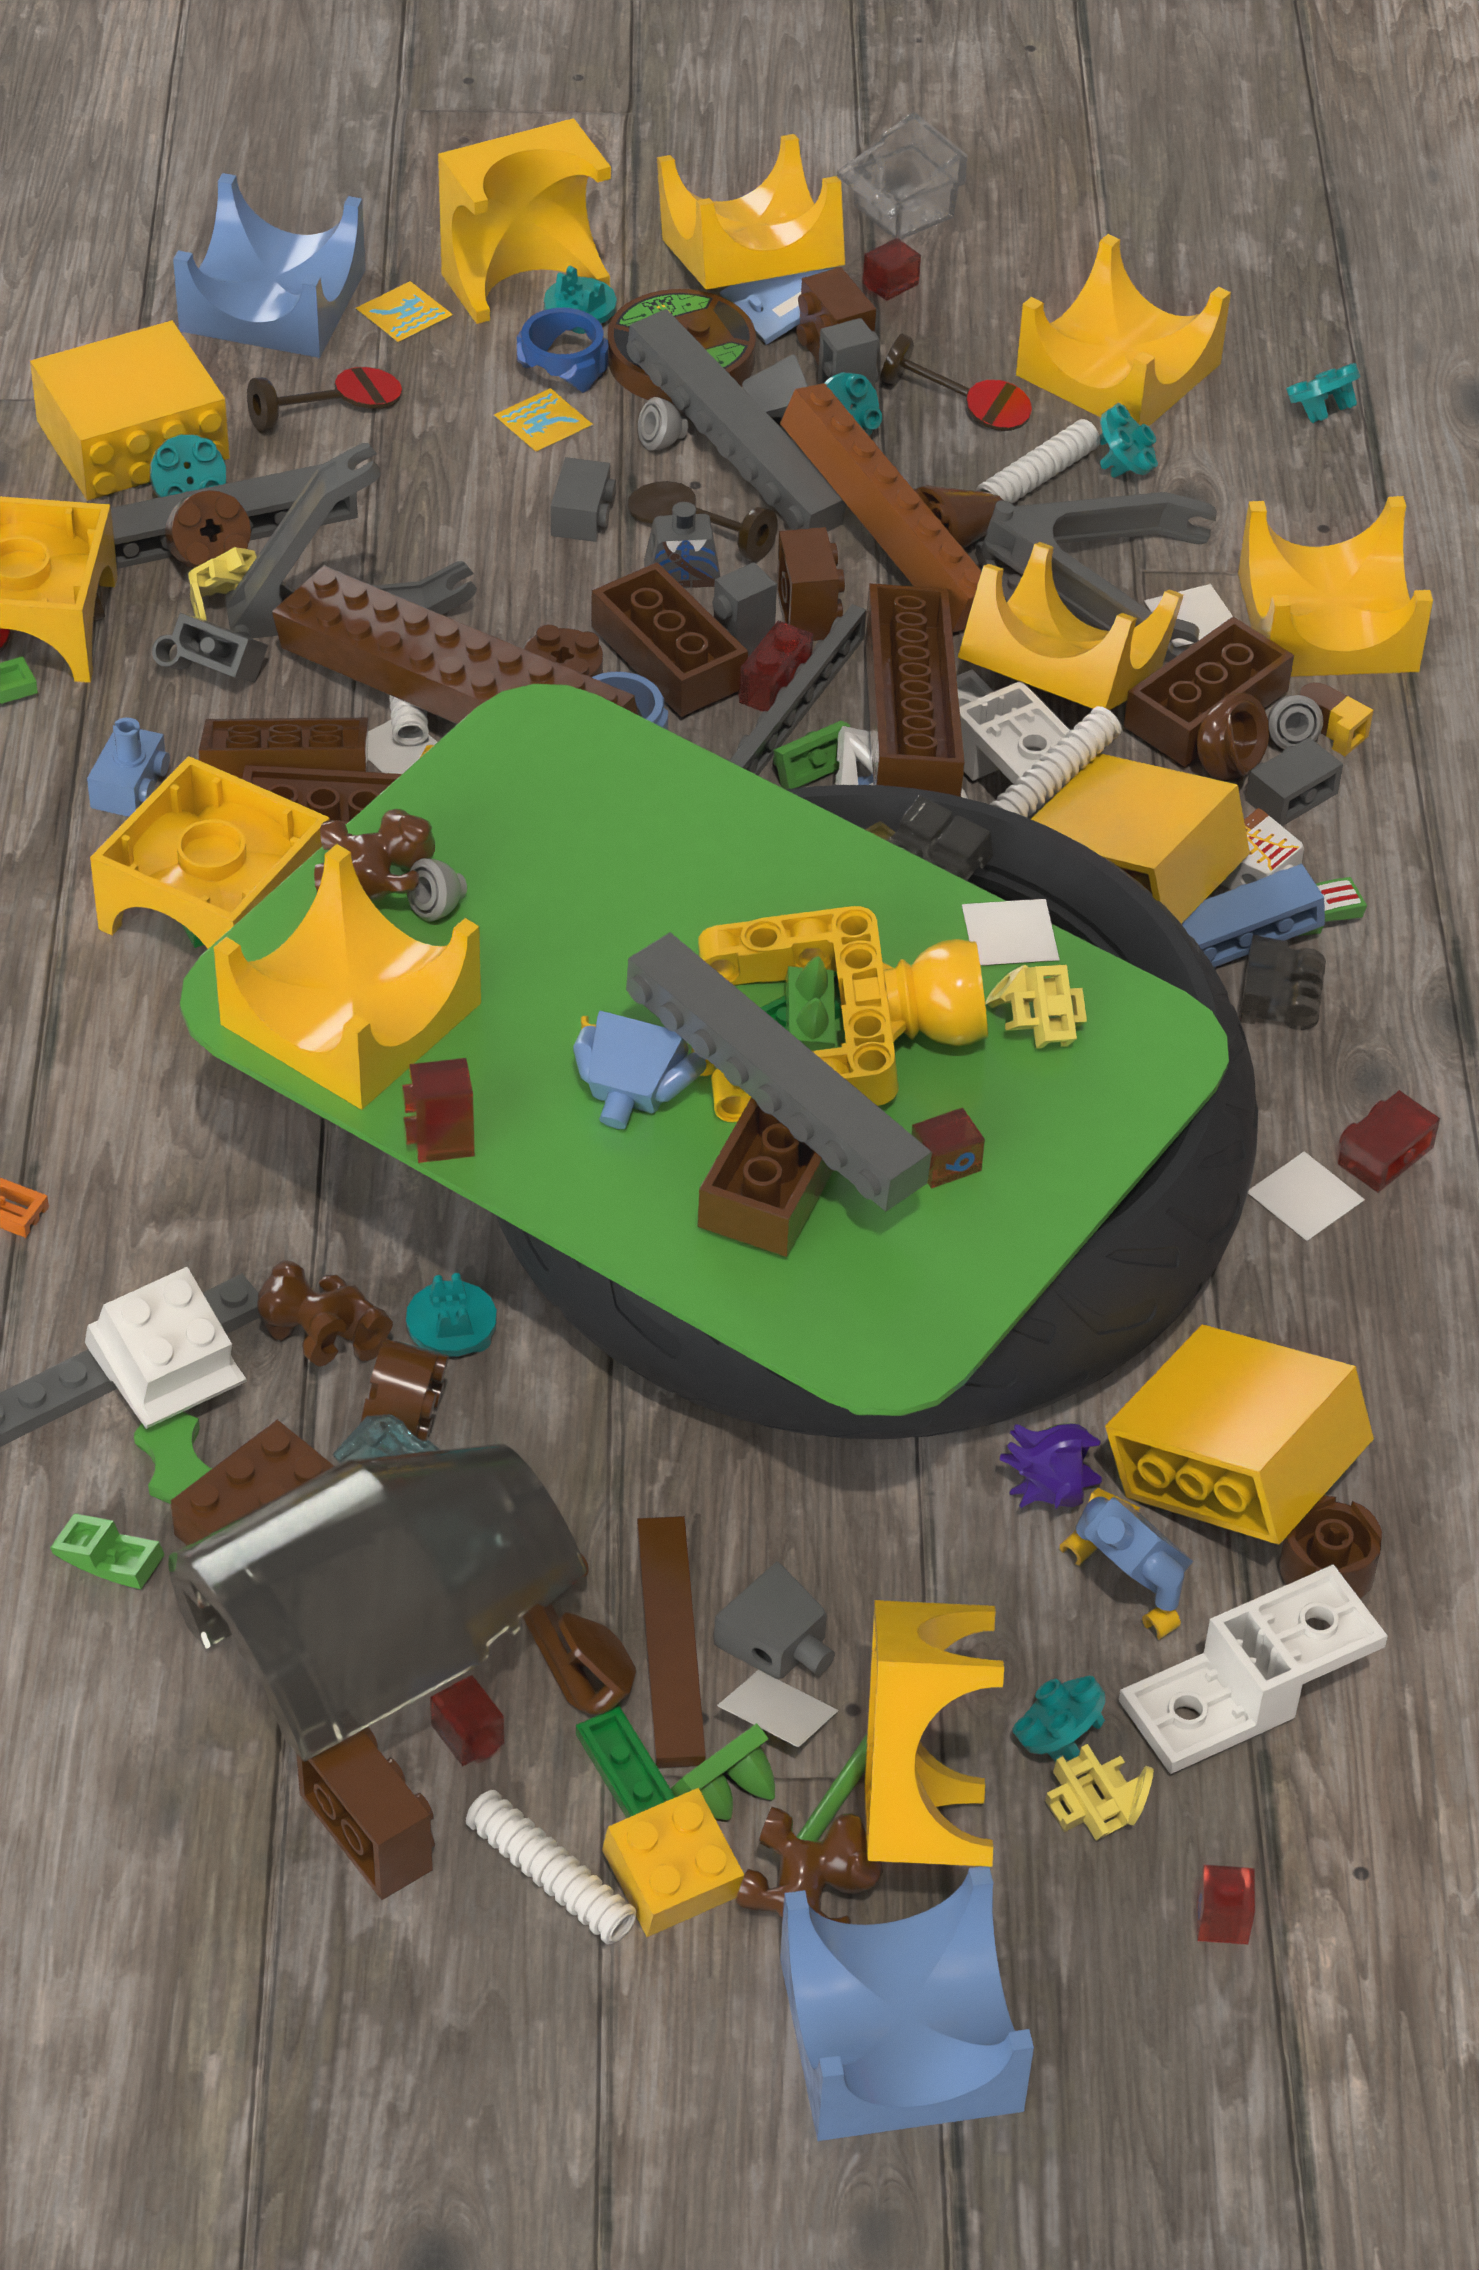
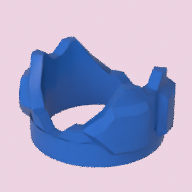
(576, 368)

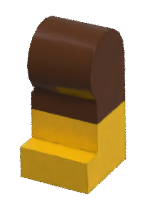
(1344, 718)

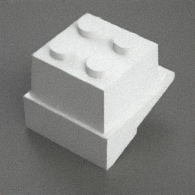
(164, 1348)

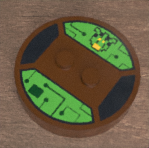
(710, 319)

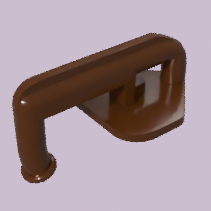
(578, 1642)

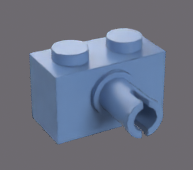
(127, 768)

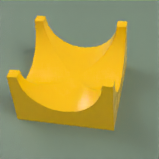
(517, 210)
(757, 235)
(1120, 345)
(51, 572)
(1337, 603)
(1053, 650)
(202, 851)
(349, 990)
(907, 1688)

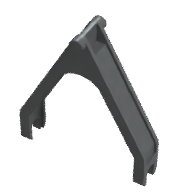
(1017, 529)
(263, 585)

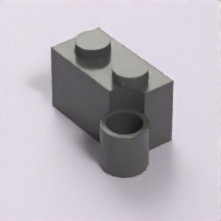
(210, 646)

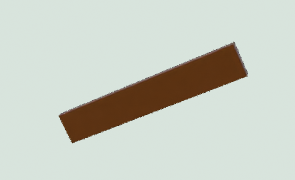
(670, 1642)

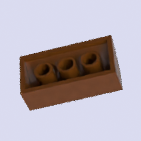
(328, 792)

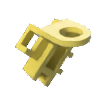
(218, 576)
(1049, 998)
(1122, 1798)

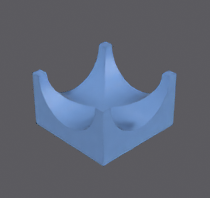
(267, 282)
(903, 2016)

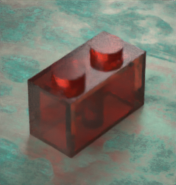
(773, 665)
(440, 1110)
(1388, 1140)

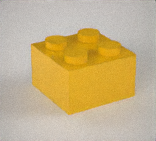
(672, 1862)

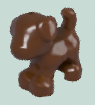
(397, 843)
(341, 1310)
(811, 1864)

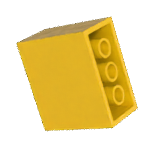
(120, 401)
(1156, 824)
(1240, 1433)

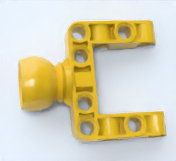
(878, 1002)

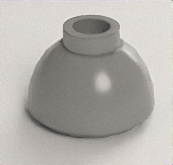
(660, 424)
(1294, 720)
(437, 889)

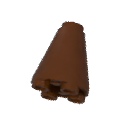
(961, 511)

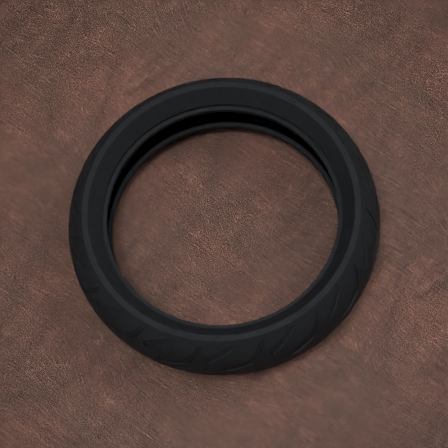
(1118, 1286)

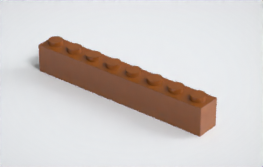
(881, 498)

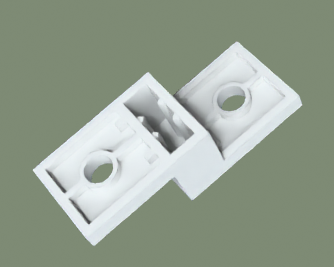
(1004, 727)
(1252, 1668)

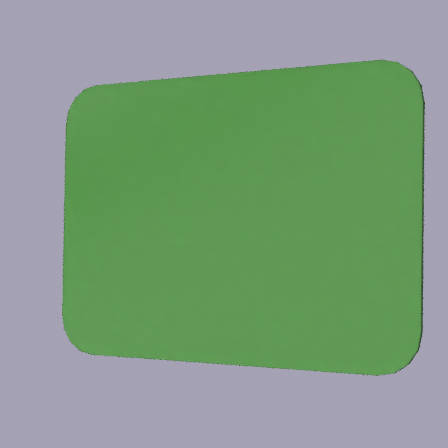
(602, 837)

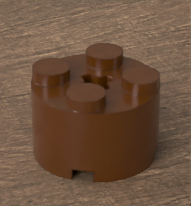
(190, 516)
(569, 648)
(407, 1385)
(1335, 1536)

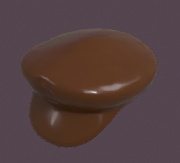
(1233, 737)

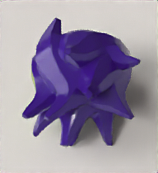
(1052, 1464)

